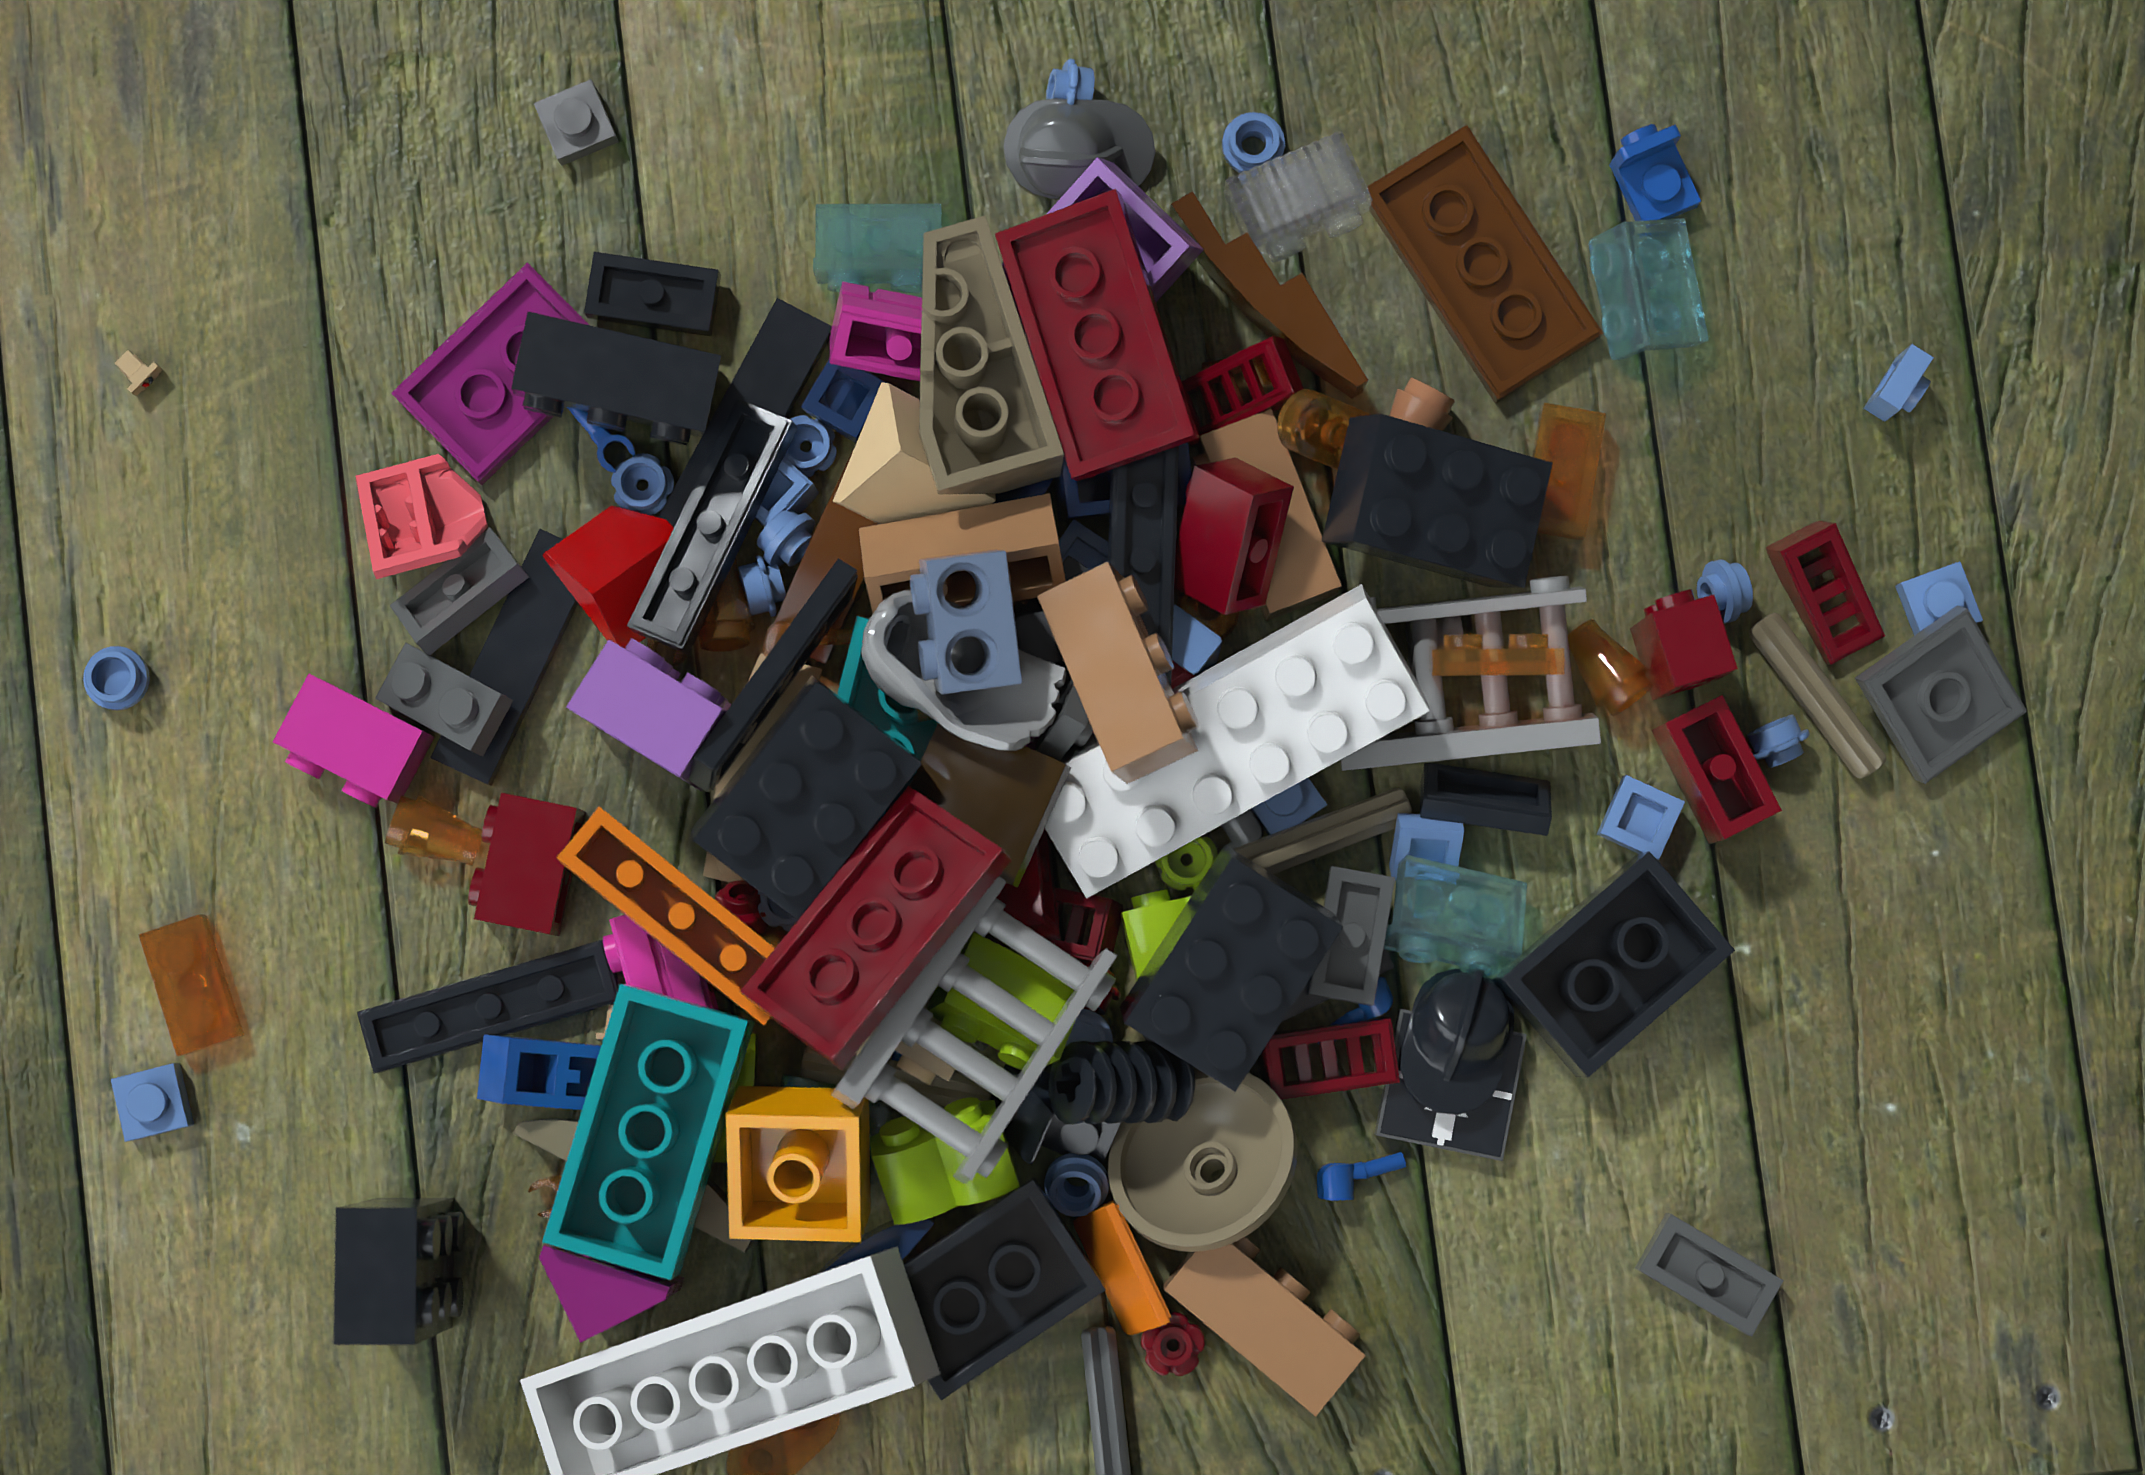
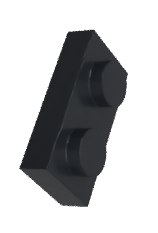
(652, 294)

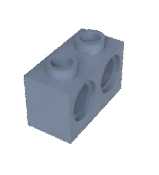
(986, 617)

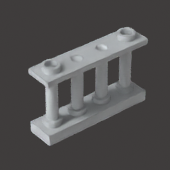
(1499, 726)
(911, 1023)

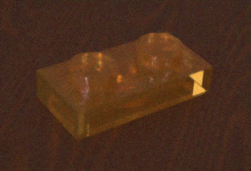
(1573, 444)
(1523, 656)
(191, 985)

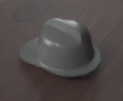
(1057, 141)

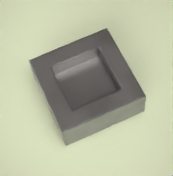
(576, 122)

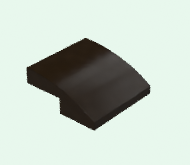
(993, 792)

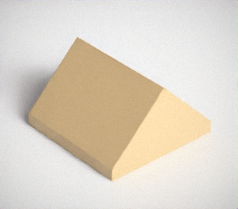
(889, 469)

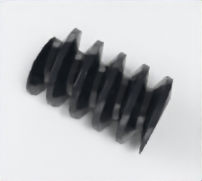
(1120, 1083)

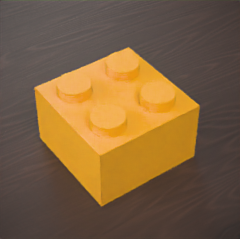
(797, 1165)

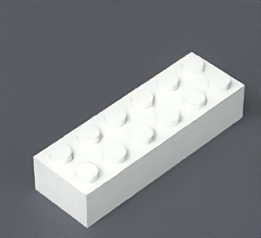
(1262, 728)
(735, 1373)

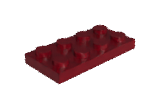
(1096, 335)
(875, 926)

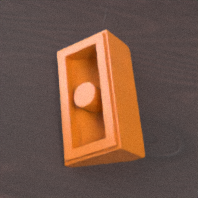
(1122, 1269)

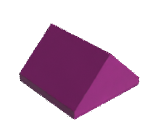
(601, 1292)

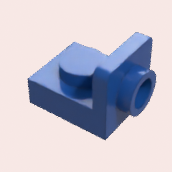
(1654, 174)

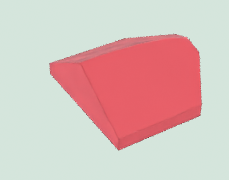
(418, 515)

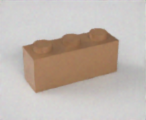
(1018, 526)
(1303, 564)
(1120, 672)
(1268, 1321)

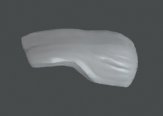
(988, 716)

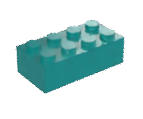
(648, 1132)

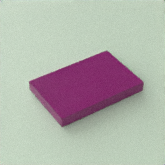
(466, 383)

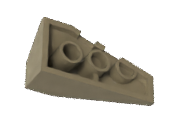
(979, 387)

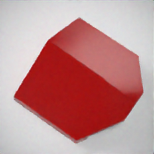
(610, 565)

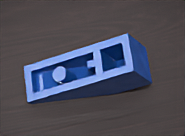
(536, 1071)

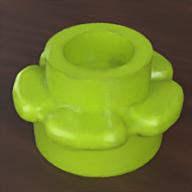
(1180, 876)

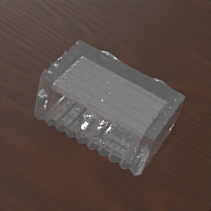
(1299, 197)

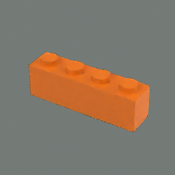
(667, 906)

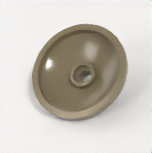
(1165, 1166)

